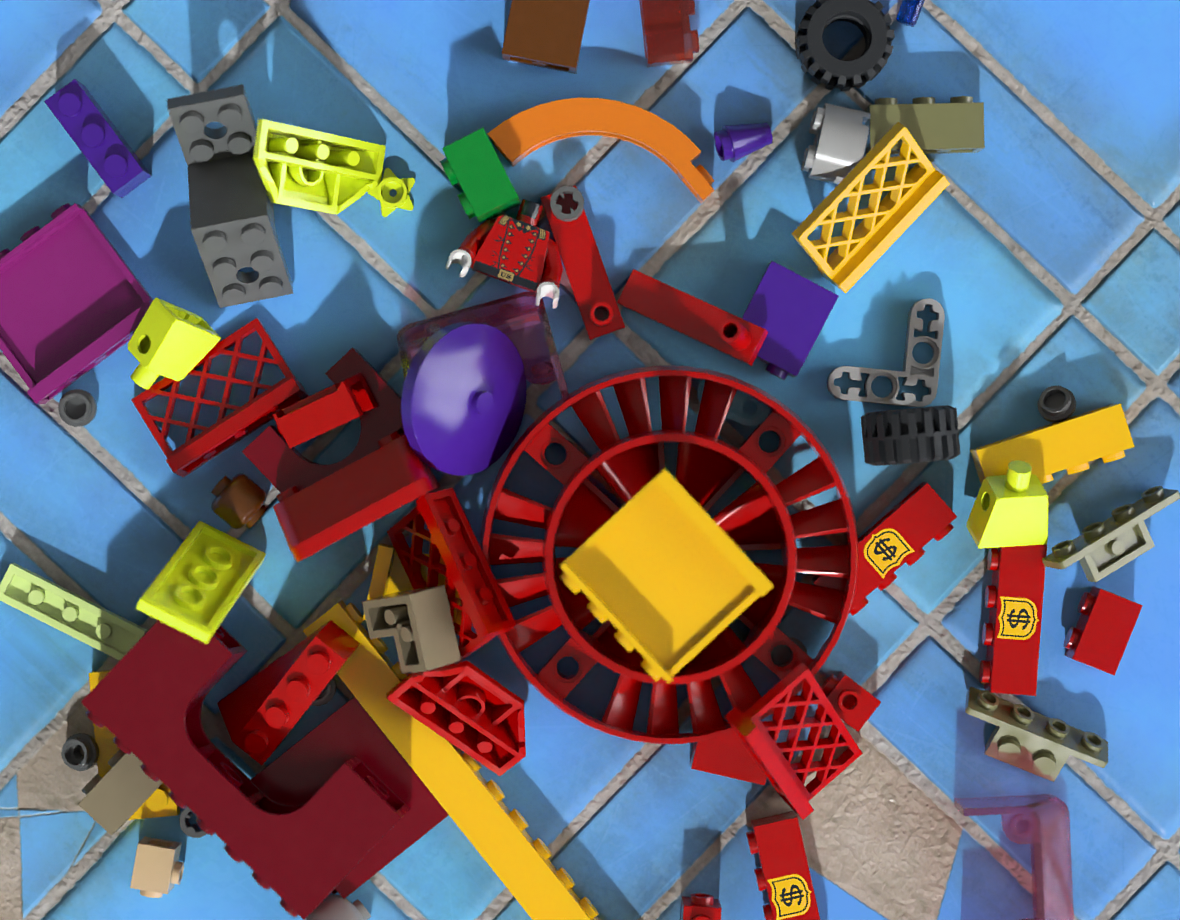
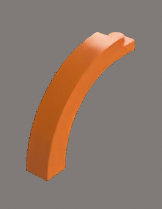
(606, 118)

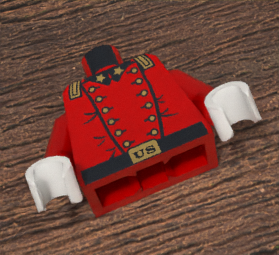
(514, 253)

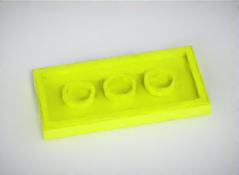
(201, 582)

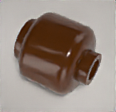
(238, 501)

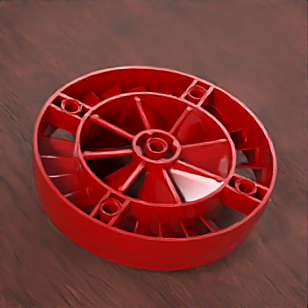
(705, 472)

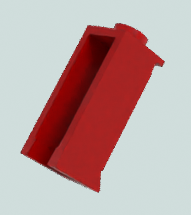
(324, 410)

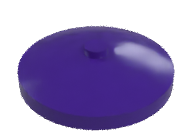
(463, 398)

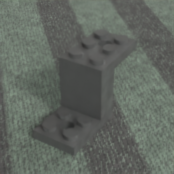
(228, 198)

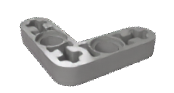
(911, 369)

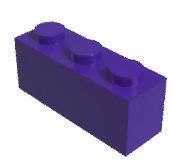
(98, 138)

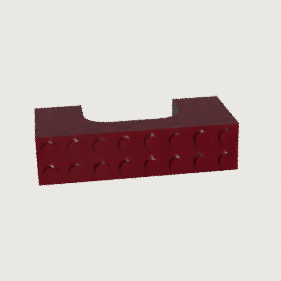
(155, 712)

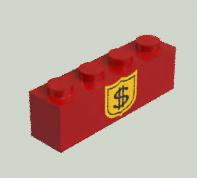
(895, 541)
(1013, 619)
(783, 868)

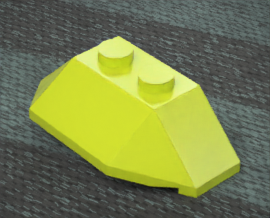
(315, 167)

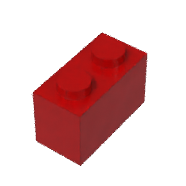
(1102, 629)
(726, 758)

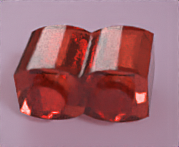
(668, 32)

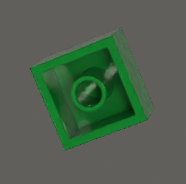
(481, 176)

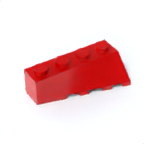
(276, 698)

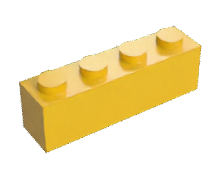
(1059, 445)

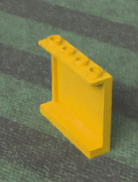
(664, 576)

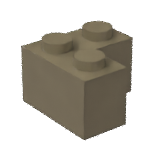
(419, 625)

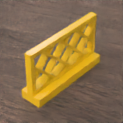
(882, 220)

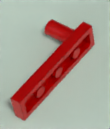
(584, 269)
(692, 317)

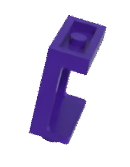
(792, 314)

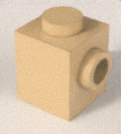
(156, 867)

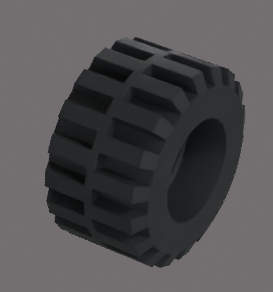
(840, 73)
(910, 435)

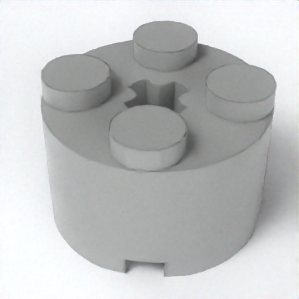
(837, 142)

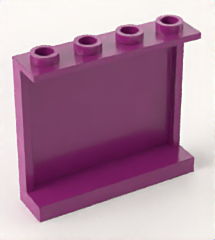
(65, 302)

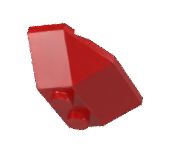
(467, 711)

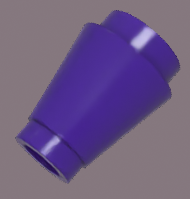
(741, 140)

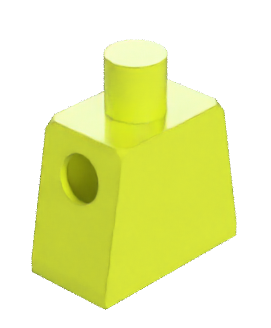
(169, 343)
(1010, 510)

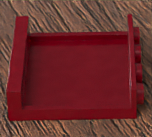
(320, 754)

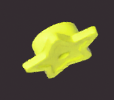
(392, 182)

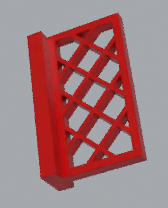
(237, 424)
(464, 567)
(775, 757)

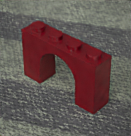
(289, 467)

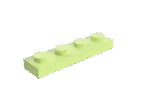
(69, 612)

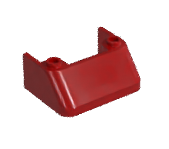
(352, 497)

